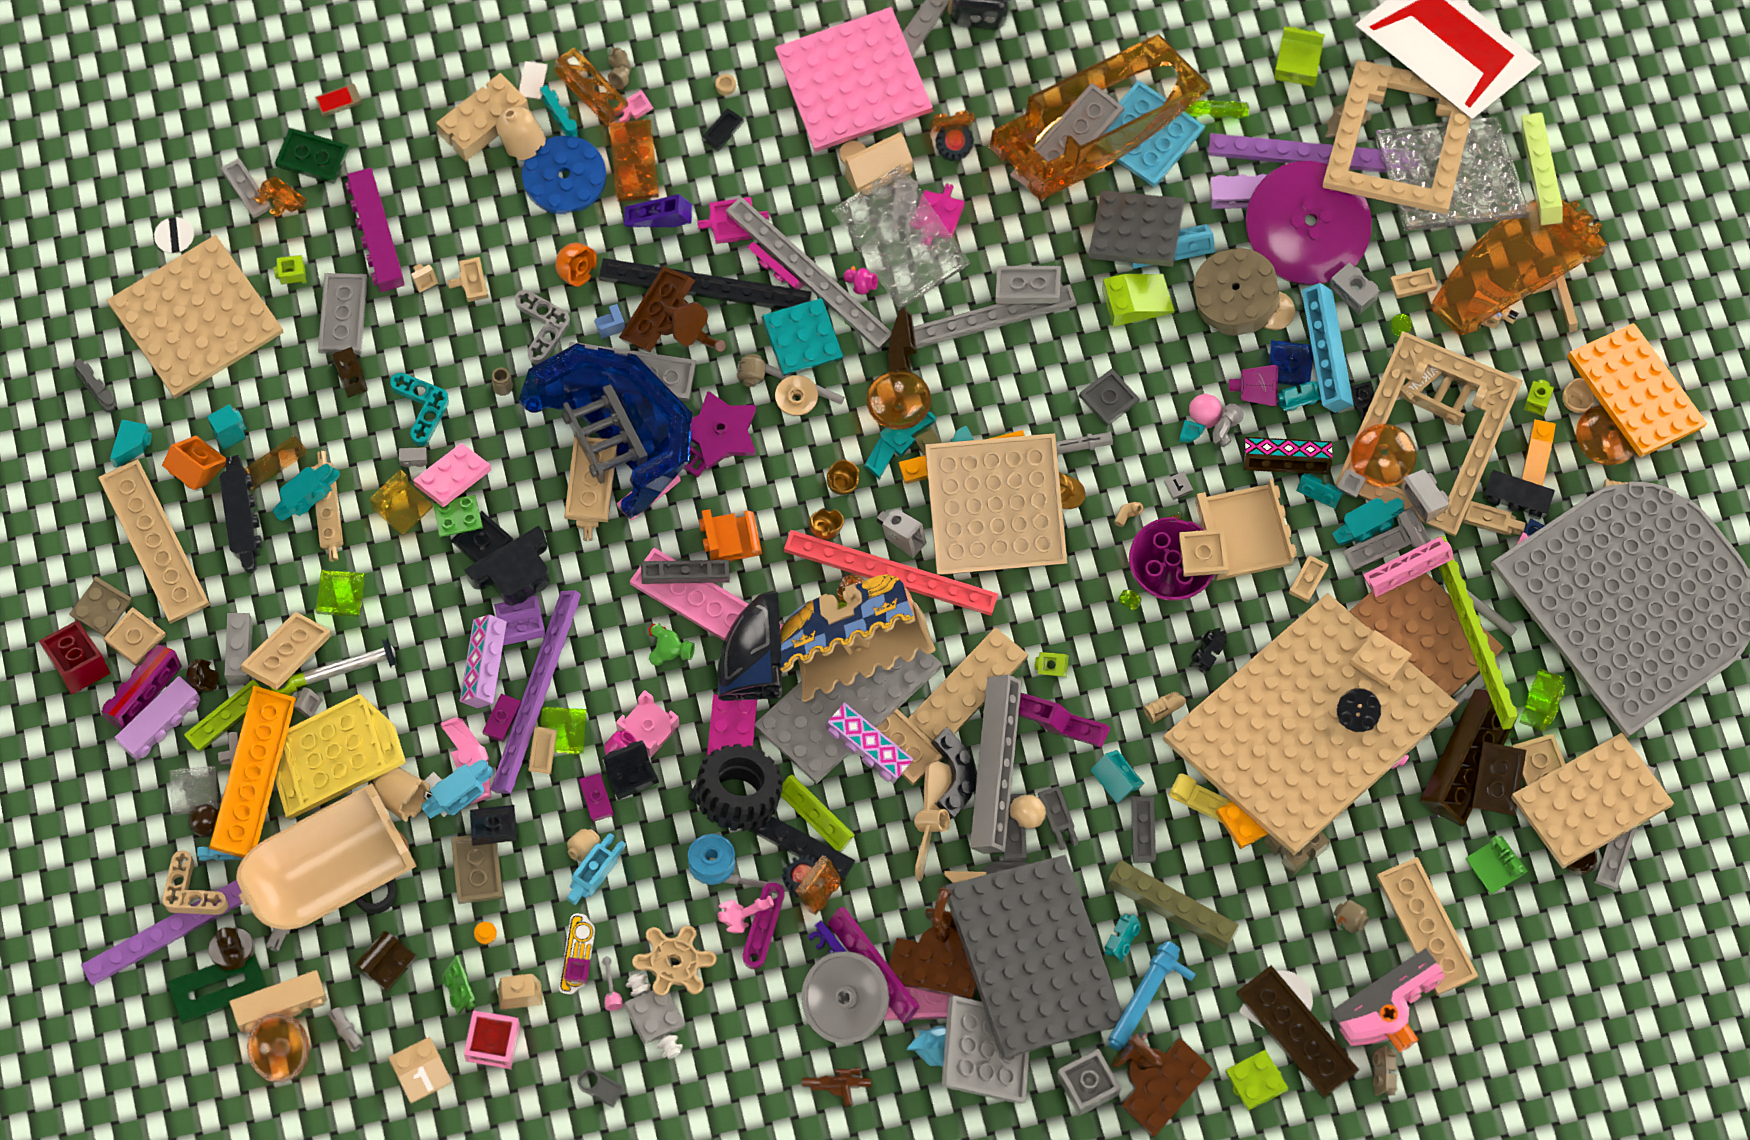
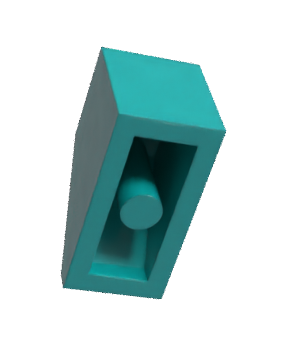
(130, 442)

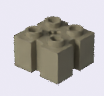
(1296, 862)

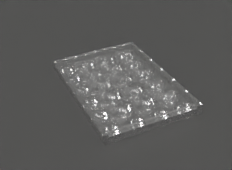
(901, 237)

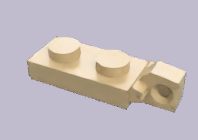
(1493, 519)

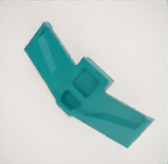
(892, 442)

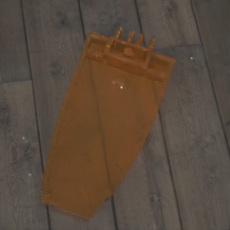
(1513, 263)

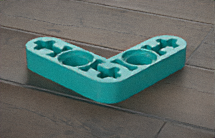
(426, 399)

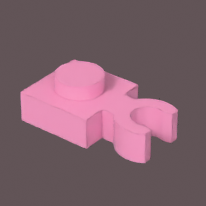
(637, 107)

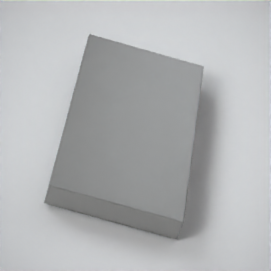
(342, 312)

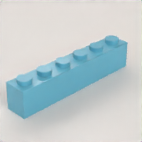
(1327, 347)

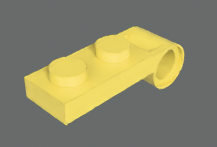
(1196, 797)

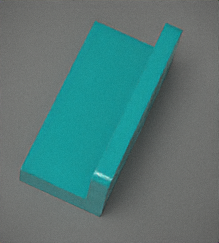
(1116, 775)

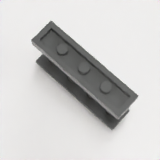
(617, 417)

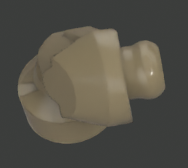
(620, 74)

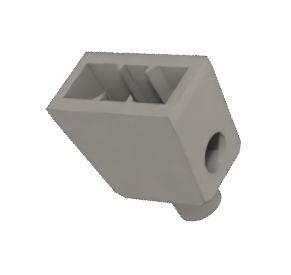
(903, 531)

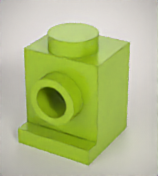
(290, 269)
(1538, 397)
(1060, 660)

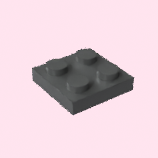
(1109, 397)

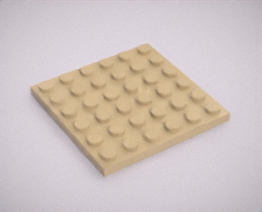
(195, 316)
(995, 504)

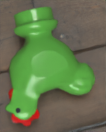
(668, 646)

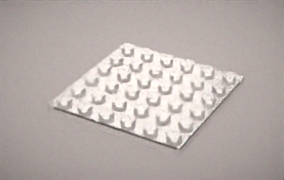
(1485, 182)

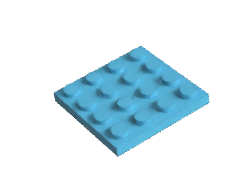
(1163, 149)

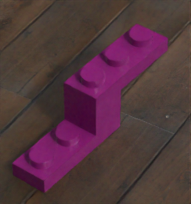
(1061, 722)

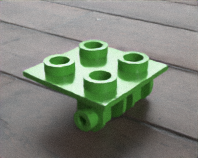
(458, 516)
(1496, 864)
(458, 986)

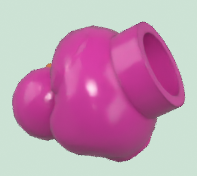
(862, 279)

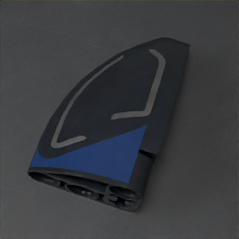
(752, 653)

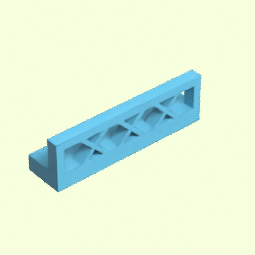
(1191, 243)

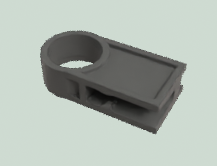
(605, 1089)

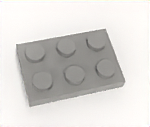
(1028, 284)

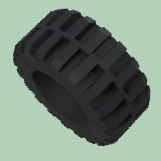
(744, 765)

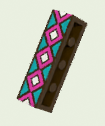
(1287, 455)

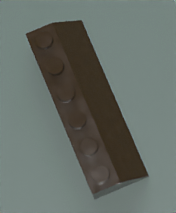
(1453, 780)

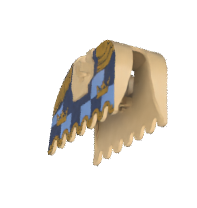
(867, 633)

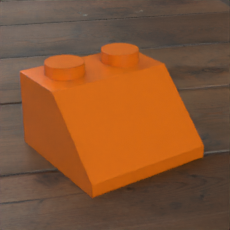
(193, 462)

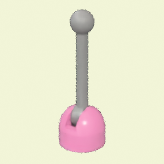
(613, 999)

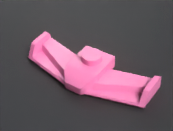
(468, 750)

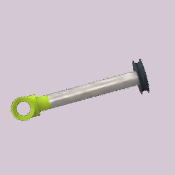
(339, 668)

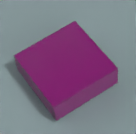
(577, 970)

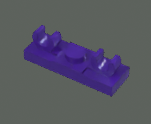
(826, 936)

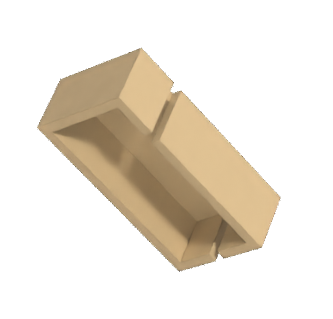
(476, 117)

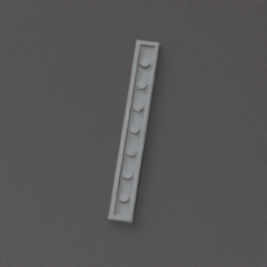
(986, 319)

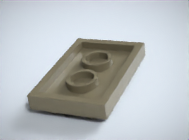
(476, 871)

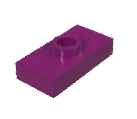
(501, 718)
(596, 797)

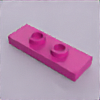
(780, 272)

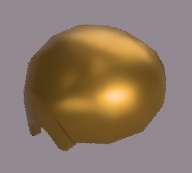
(843, 477)
(826, 523)

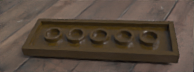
(1297, 1032)

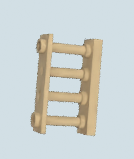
(1451, 415)

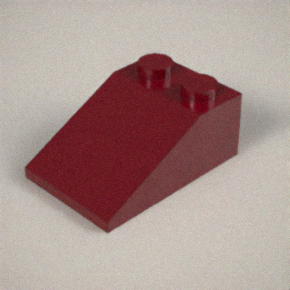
(74, 657)

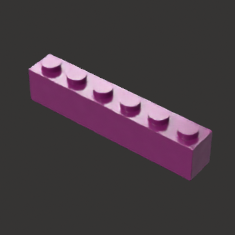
(375, 229)

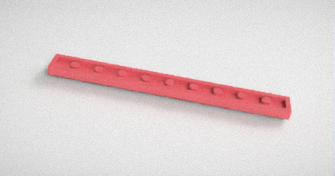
(872, 566)

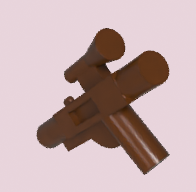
(839, 1085)

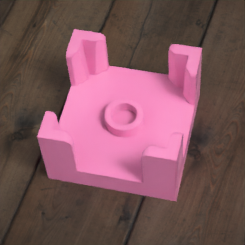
(649, 723)

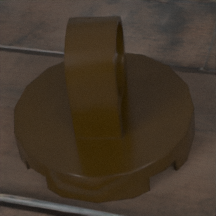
(231, 948)

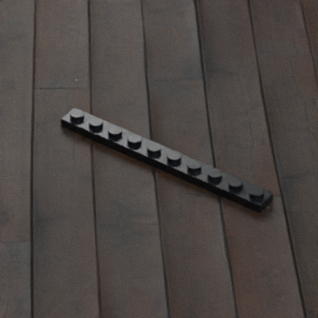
(707, 285)

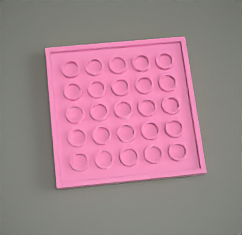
(853, 79)

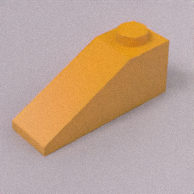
(1538, 451)

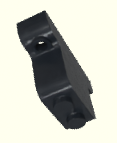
(513, 569)

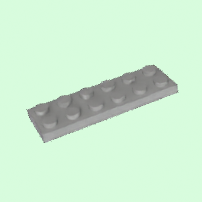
(1083, 121)
(672, 371)

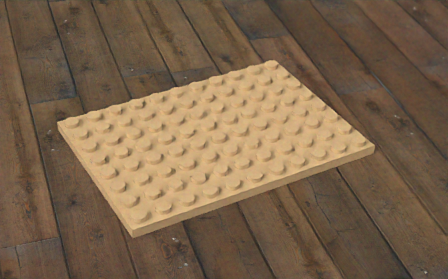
(1276, 733)

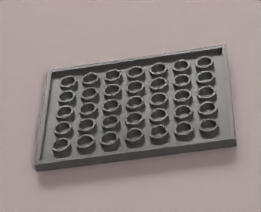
(1034, 956)

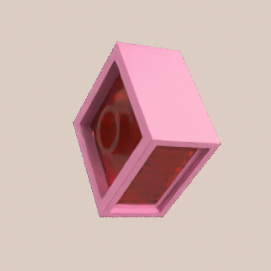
(492, 1039)

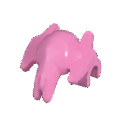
(735, 916)

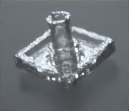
(193, 782)

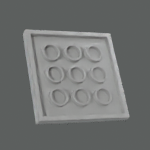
(973, 1057)

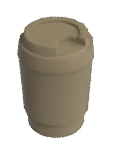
(501, 381)

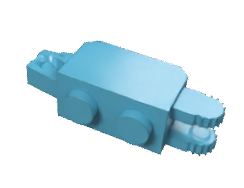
(458, 789)
(594, 869)

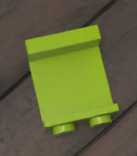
(1299, 56)

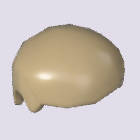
(1578, 396)
(1028, 811)

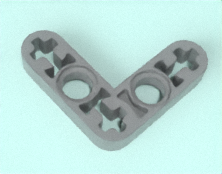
(550, 325)

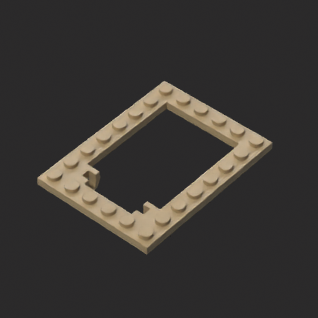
(1370, 83)
(1500, 389)

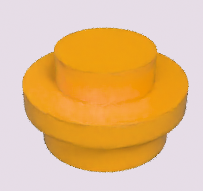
(485, 932)

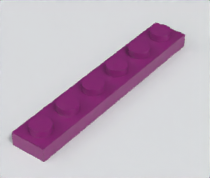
(856, 941)

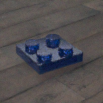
(1293, 362)

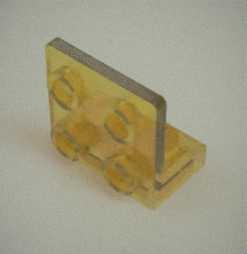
(400, 503)

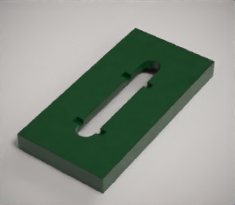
(191, 1010)

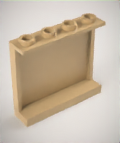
(1252, 528)

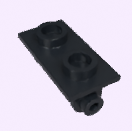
(1211, 643)

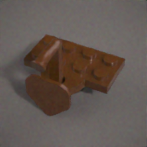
(667, 313)
(933, 963)
(1163, 1083)

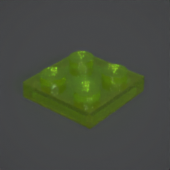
(340, 593)
(569, 725)

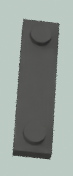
(685, 571)

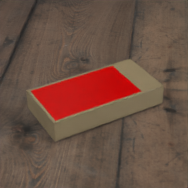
(338, 100)

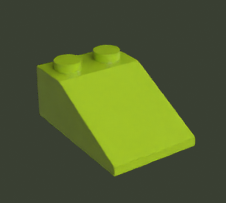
(1136, 297)

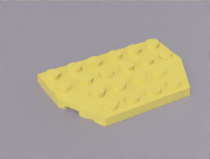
(335, 754)

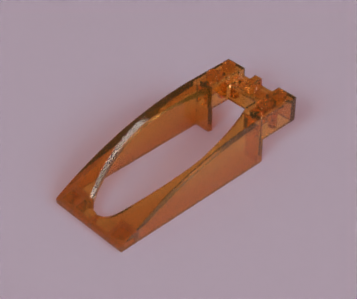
(1044, 108)

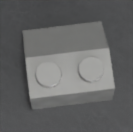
(1425, 495)

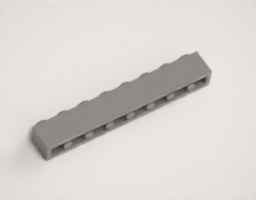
(995, 764)

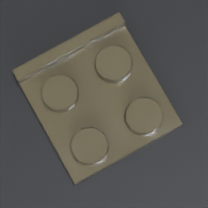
(100, 606)

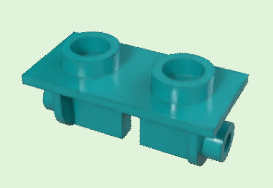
(1291, 400)
(1313, 488)
(1128, 928)

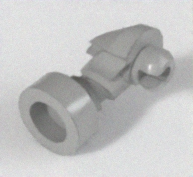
(1230, 417)

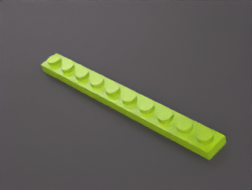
(1478, 643)

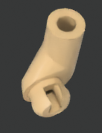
(1127, 511)

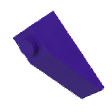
(661, 212)

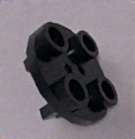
(1369, 712)

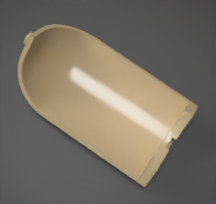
(323, 862)

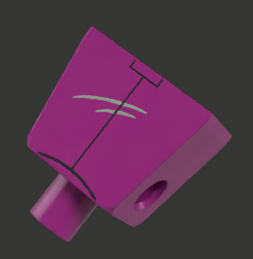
(1257, 385)

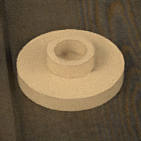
(849, 149)

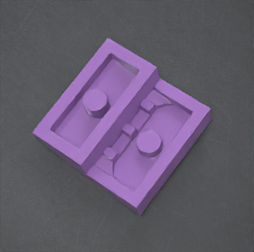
(522, 620)

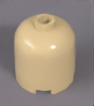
(520, 132)
(401, 792)

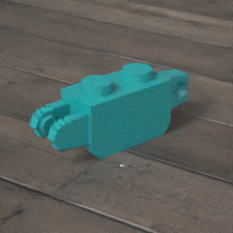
(305, 491)
(1368, 520)

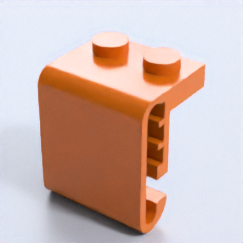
(730, 536)

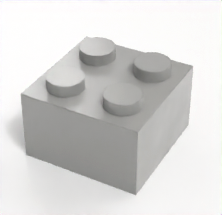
(1088, 1082)

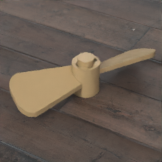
(932, 818)

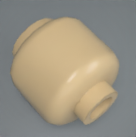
(582, 843)

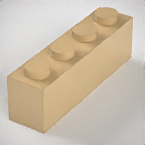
(286, 997)

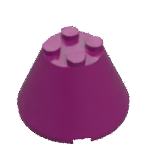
(1158, 561)

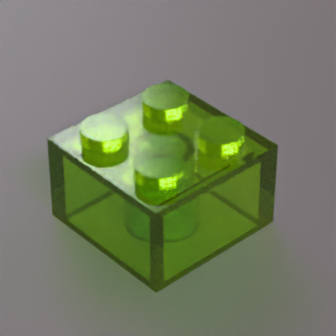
(1543, 700)

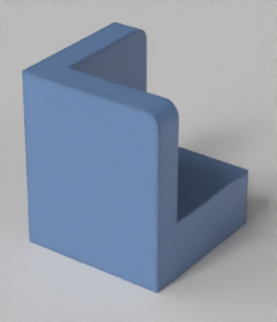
(611, 323)

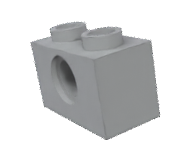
(1359, 299)

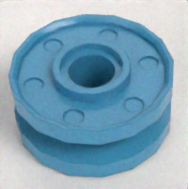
(711, 847)

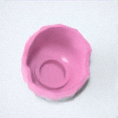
(1205, 410)

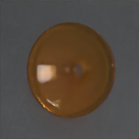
(898, 389)
(1598, 441)
(1379, 469)
(268, 1051)

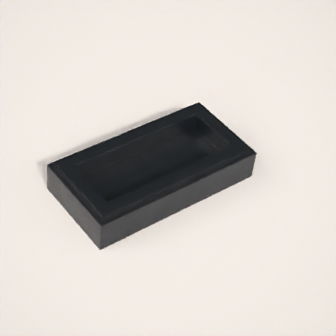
(722, 129)

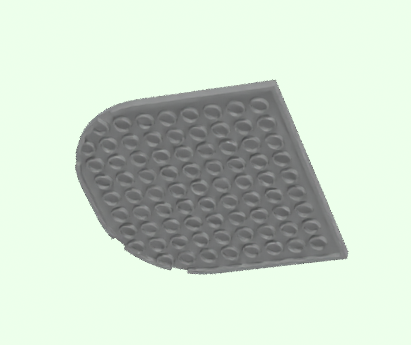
(1635, 597)

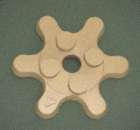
(679, 948)

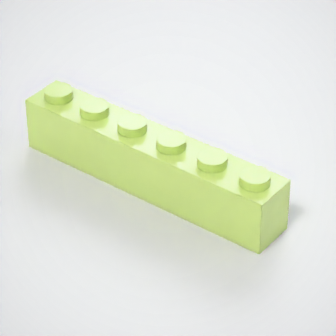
(1542, 169)

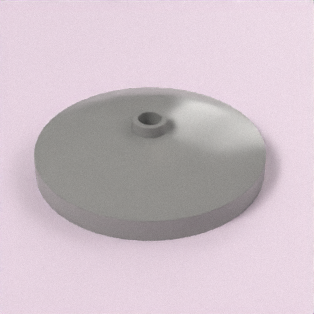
(827, 1001)

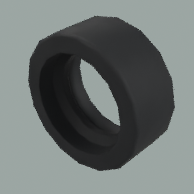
(377, 908)

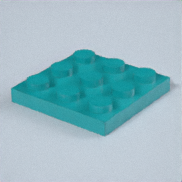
(802, 337)

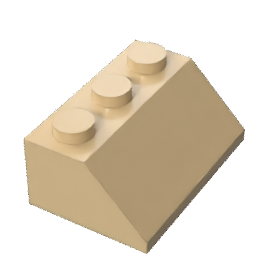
(876, 161)

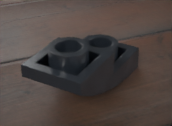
(1362, 398)

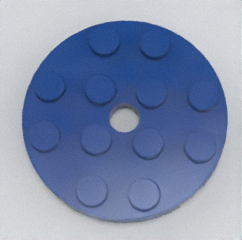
(564, 194)

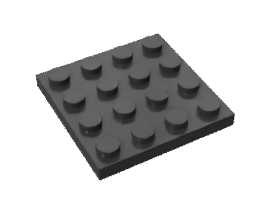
(1136, 228)

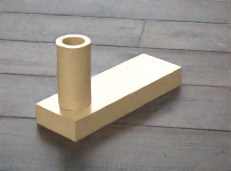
(1565, 300)

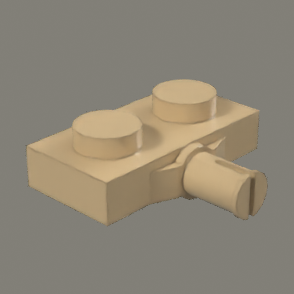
(471, 280)

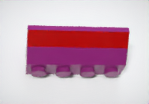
(142, 687)

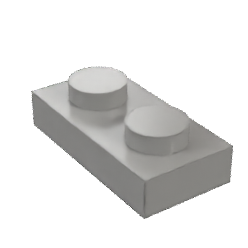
(1411, 523)

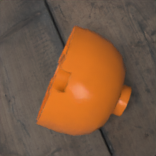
(575, 263)

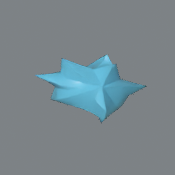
(930, 1045)

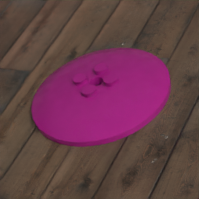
(1293, 247)

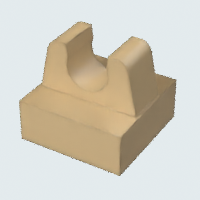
(423, 277)

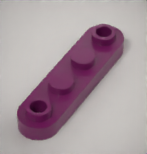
(763, 927)

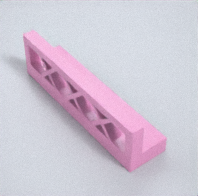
(1408, 570)

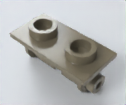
(1384, 1061)

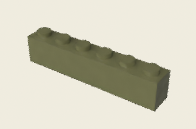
(1173, 905)

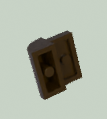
(385, 961)

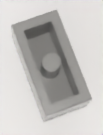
(413, 457)

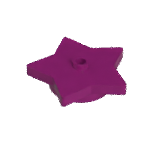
(733, 422)

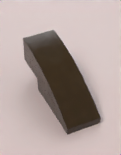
(902, 342)

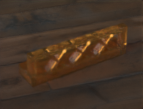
(586, 92)

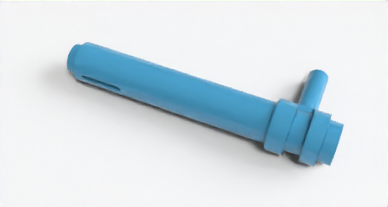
(1159, 967)

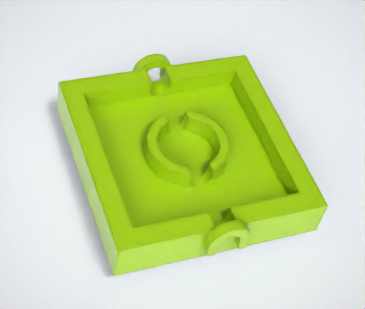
(1256, 1080)

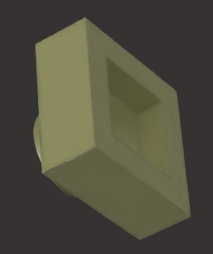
(928, 437)

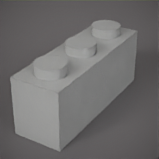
(238, 646)

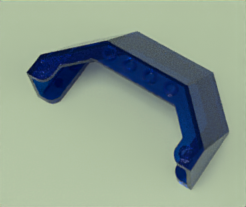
(652, 408)

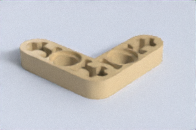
(184, 895)

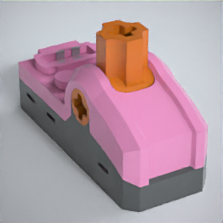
(1363, 1015)

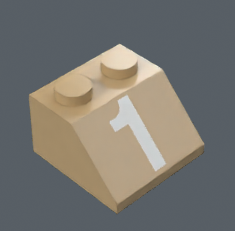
(420, 1070)

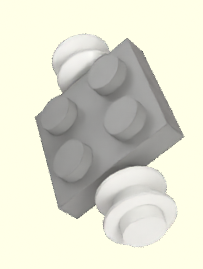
(654, 1016)

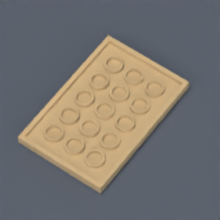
(1592, 800)

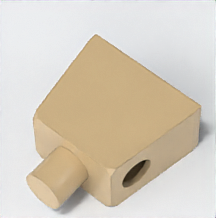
(519, 991)

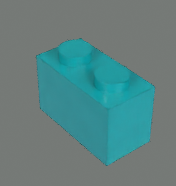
(227, 426)

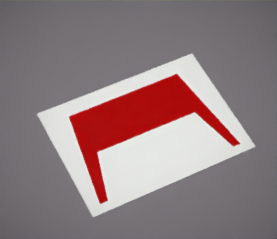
(1450, 49)

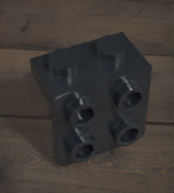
(629, 769)

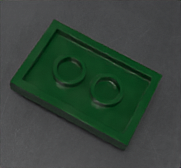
(312, 155)

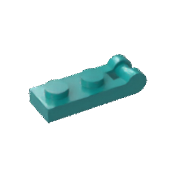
(559, 113)

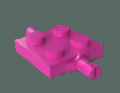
(946, 207)
(722, 225)

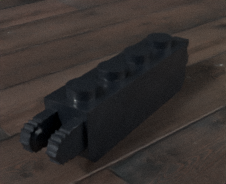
(239, 513)

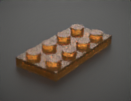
(634, 160)

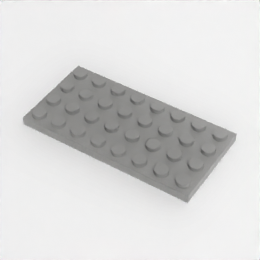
(800, 728)

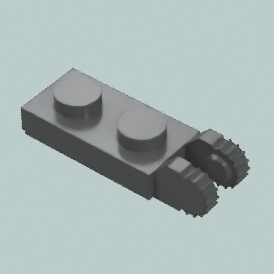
(95, 387)
(1058, 815)

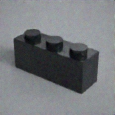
(1518, 494)

